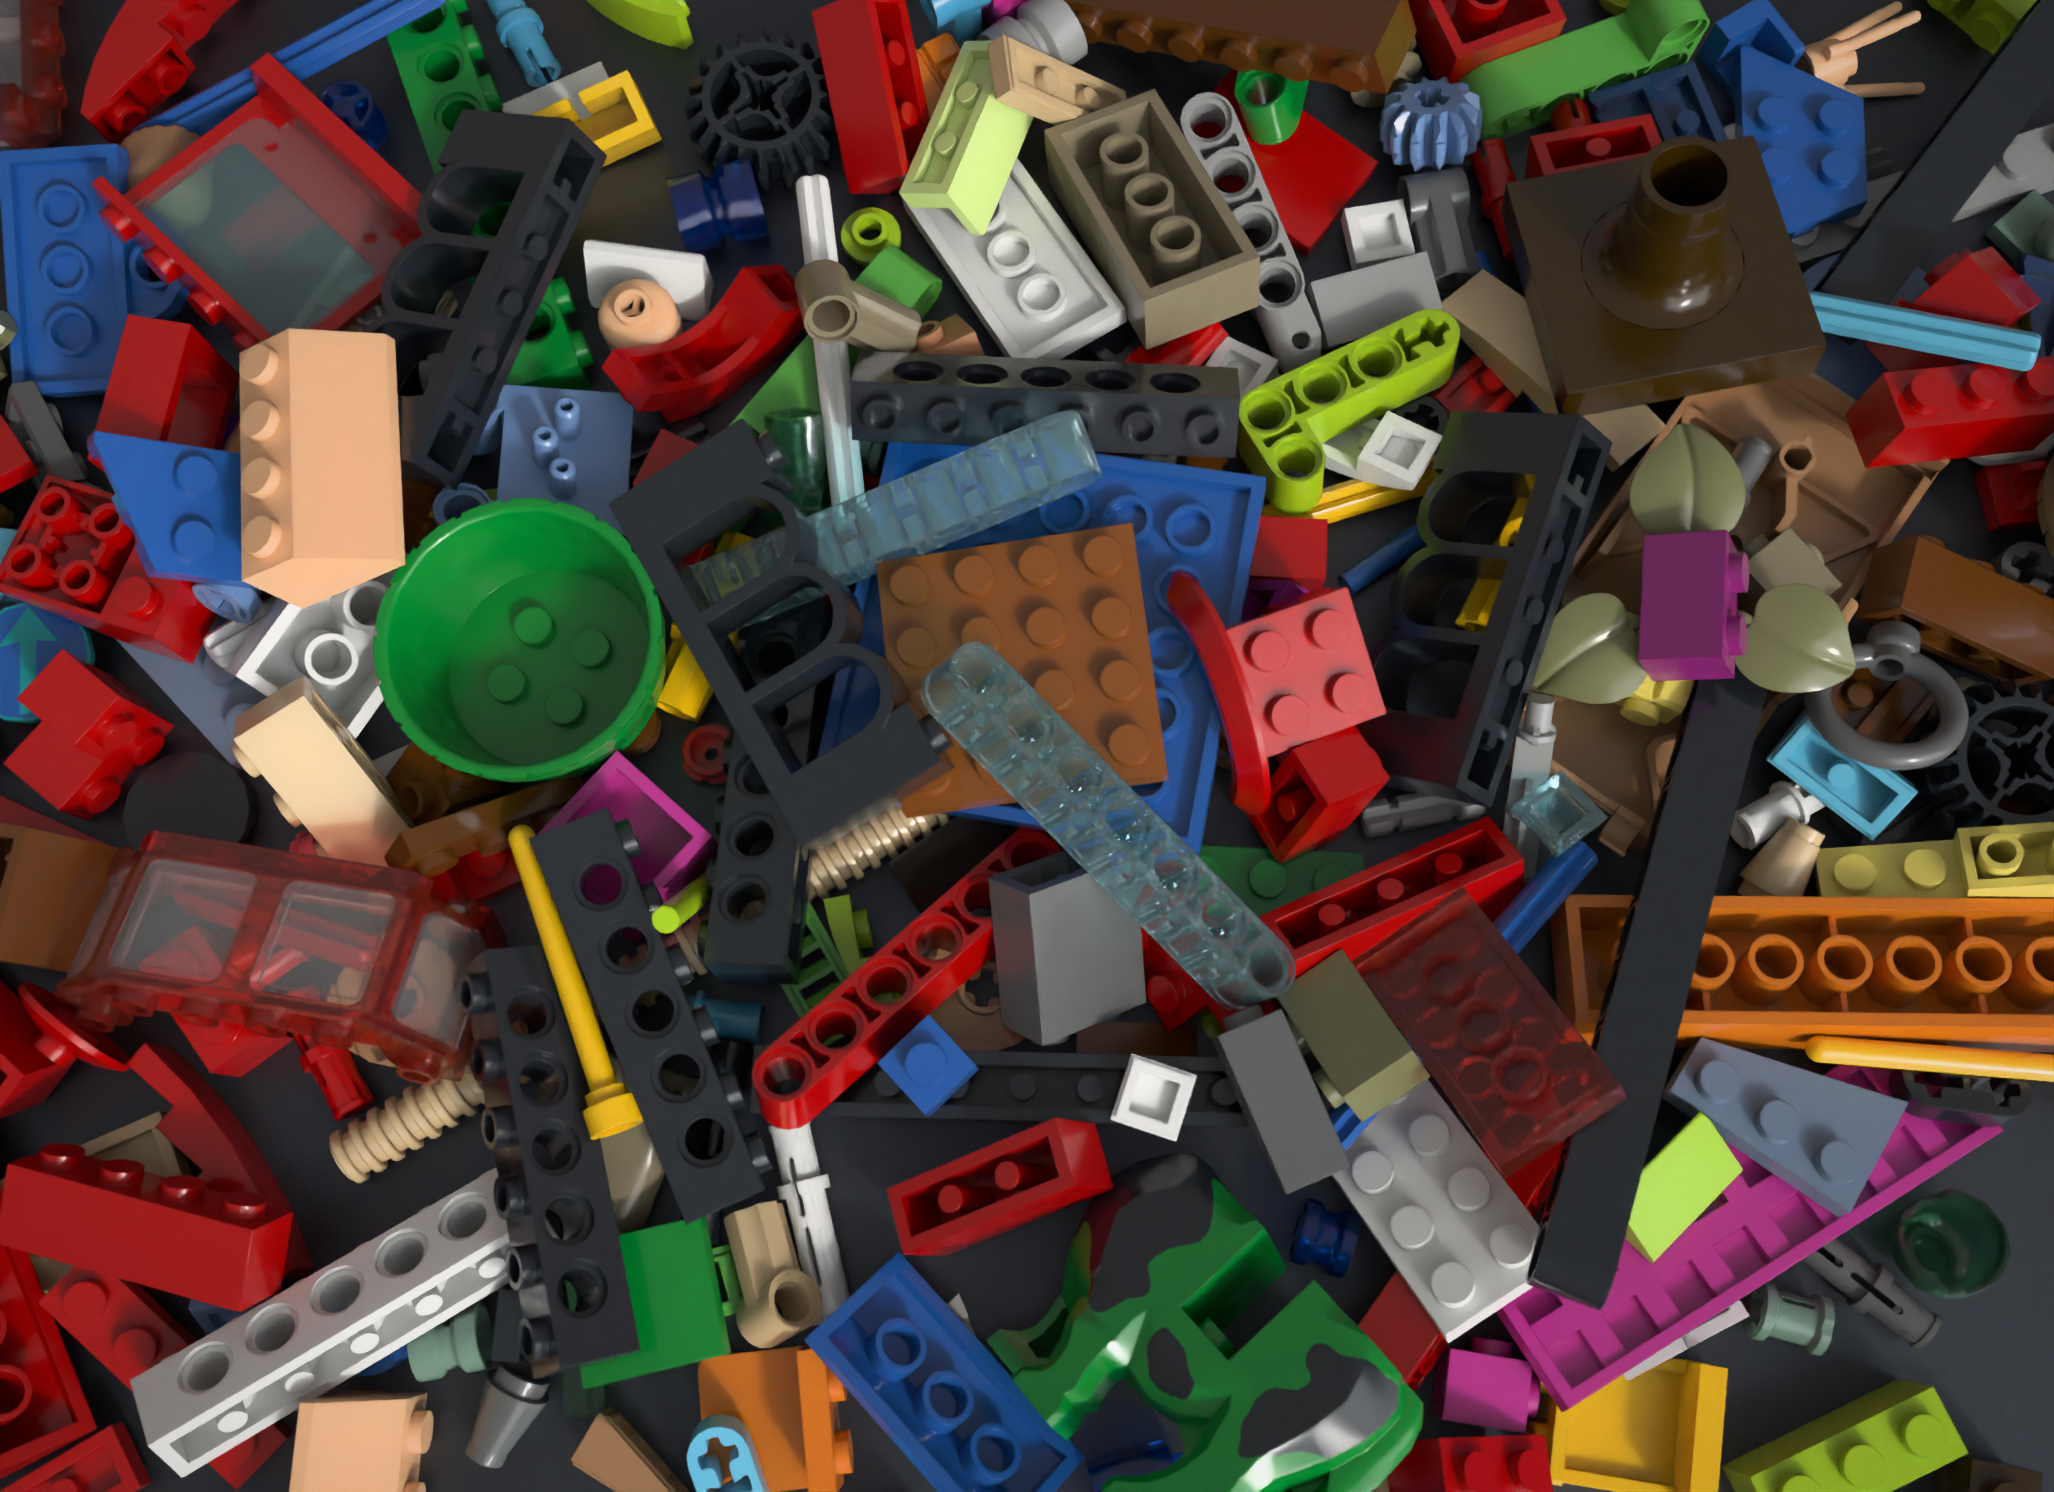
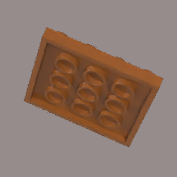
(1062, 616)

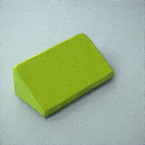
(1679, 1186)

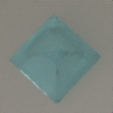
(1558, 813)

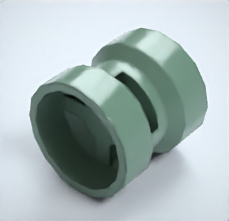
(459, 1341)

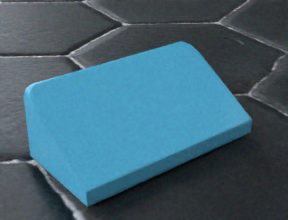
(1855, 791)

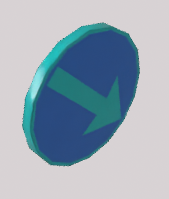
(27, 645)

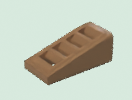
(622, 1458)

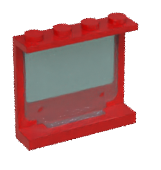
(271, 216)

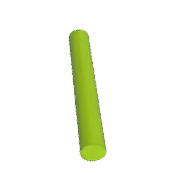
(681, 906)

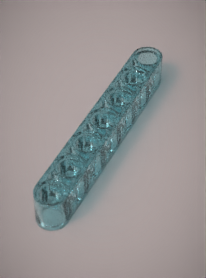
(922, 509)
(1188, 905)

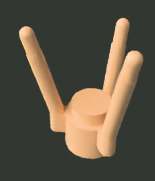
(1836, 58)

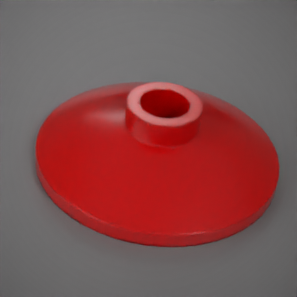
(64, 1038)

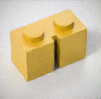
(618, 119)

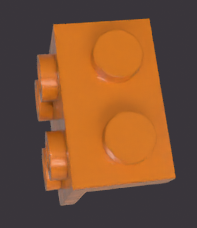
(790, 1411)

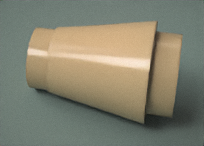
(1783, 863)

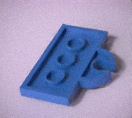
(68, 272)

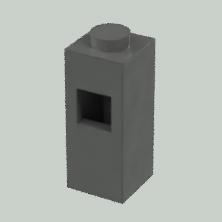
(1279, 1099)

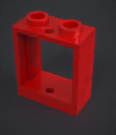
(168, 386)

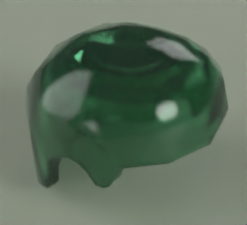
(1950, 1244)

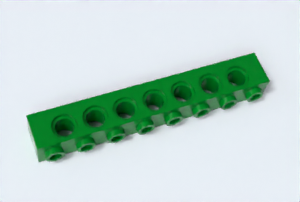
(423, 64)

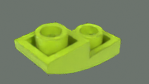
(653, 19)
(851, 935)

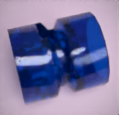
(717, 206)

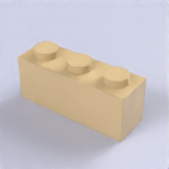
(319, 774)

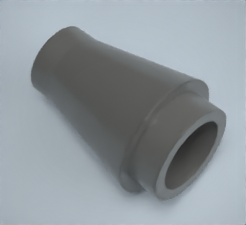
(505, 1411)

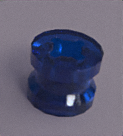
(355, 104)
(1324, 1238)

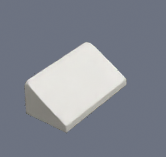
(680, 273)

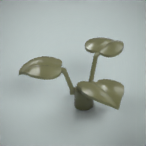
(1684, 486)

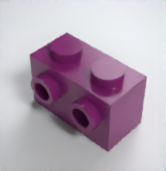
(1692, 606)

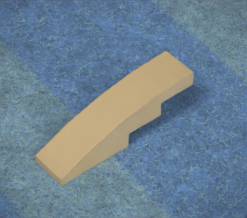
(1501, 332)

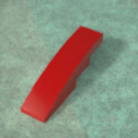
(215, 1139)

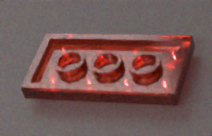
(1488, 1032)

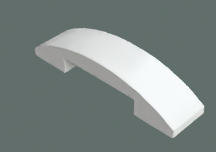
(1376, 452)

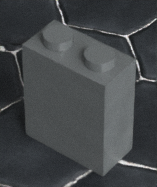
(1062, 950)

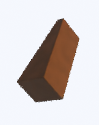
(1137, 1039)

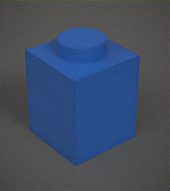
(928, 1066)

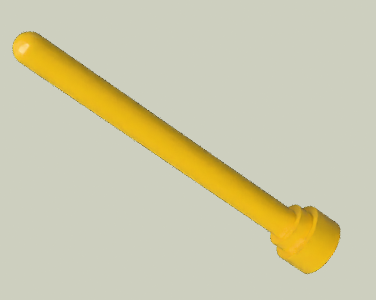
(1931, 1058)
(609, 1103)

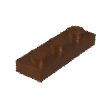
(485, 828)

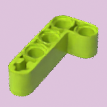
(1408, 354)

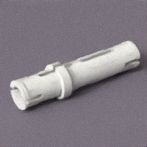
(810, 1214)

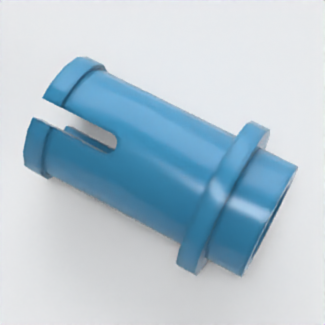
(732, 1018)

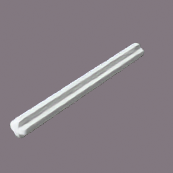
(831, 359)

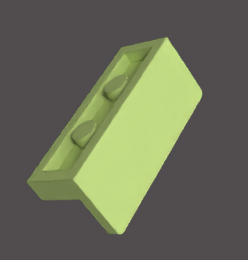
(967, 145)

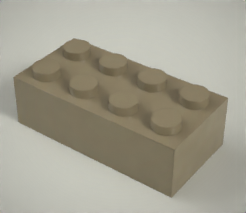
(1152, 219)

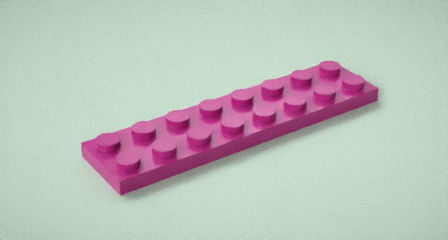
(1723, 1255)

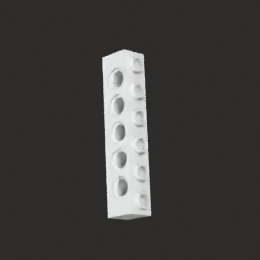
(325, 1328)

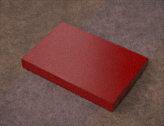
(1307, 175)

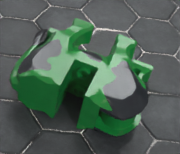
(1147, 1302)

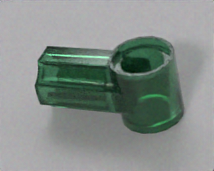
(802, 439)

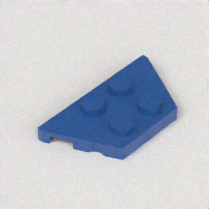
(1806, 137)
(178, 505)

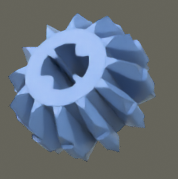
(1431, 123)

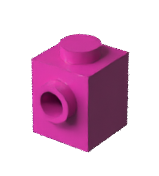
(1485, 1386)

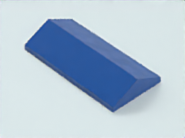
(939, 1389)

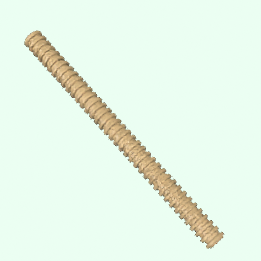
(430, 1107)

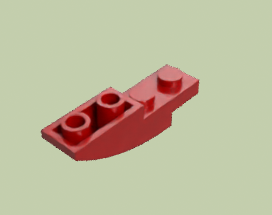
(144, 61)

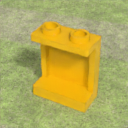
(1640, 1432)

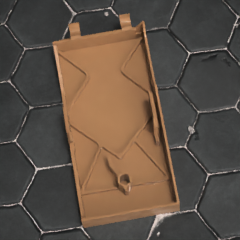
(1810, 486)

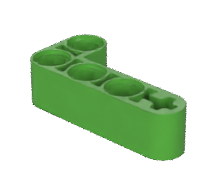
(1528, 84)

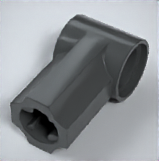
(1438, 215)

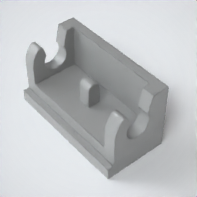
(1371, 298)

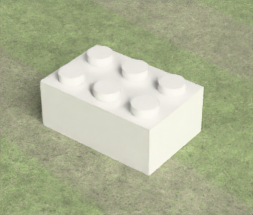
(326, 644)

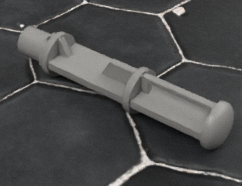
(1529, 770)

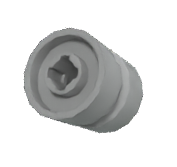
(1045, 27)

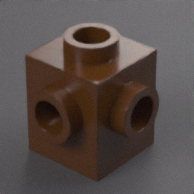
(435, 790)

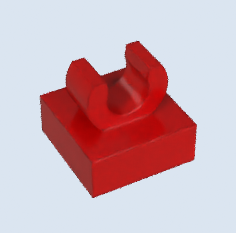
(2010, 494)

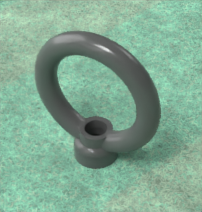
(1892, 654)

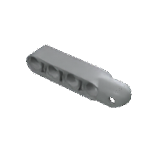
(1285, 323)

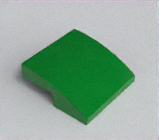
(672, 1302)

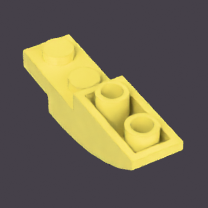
(1976, 864)

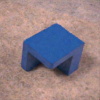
(1752, 26)

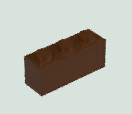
(1962, 609)

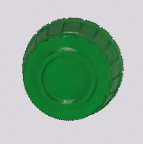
(521, 642)

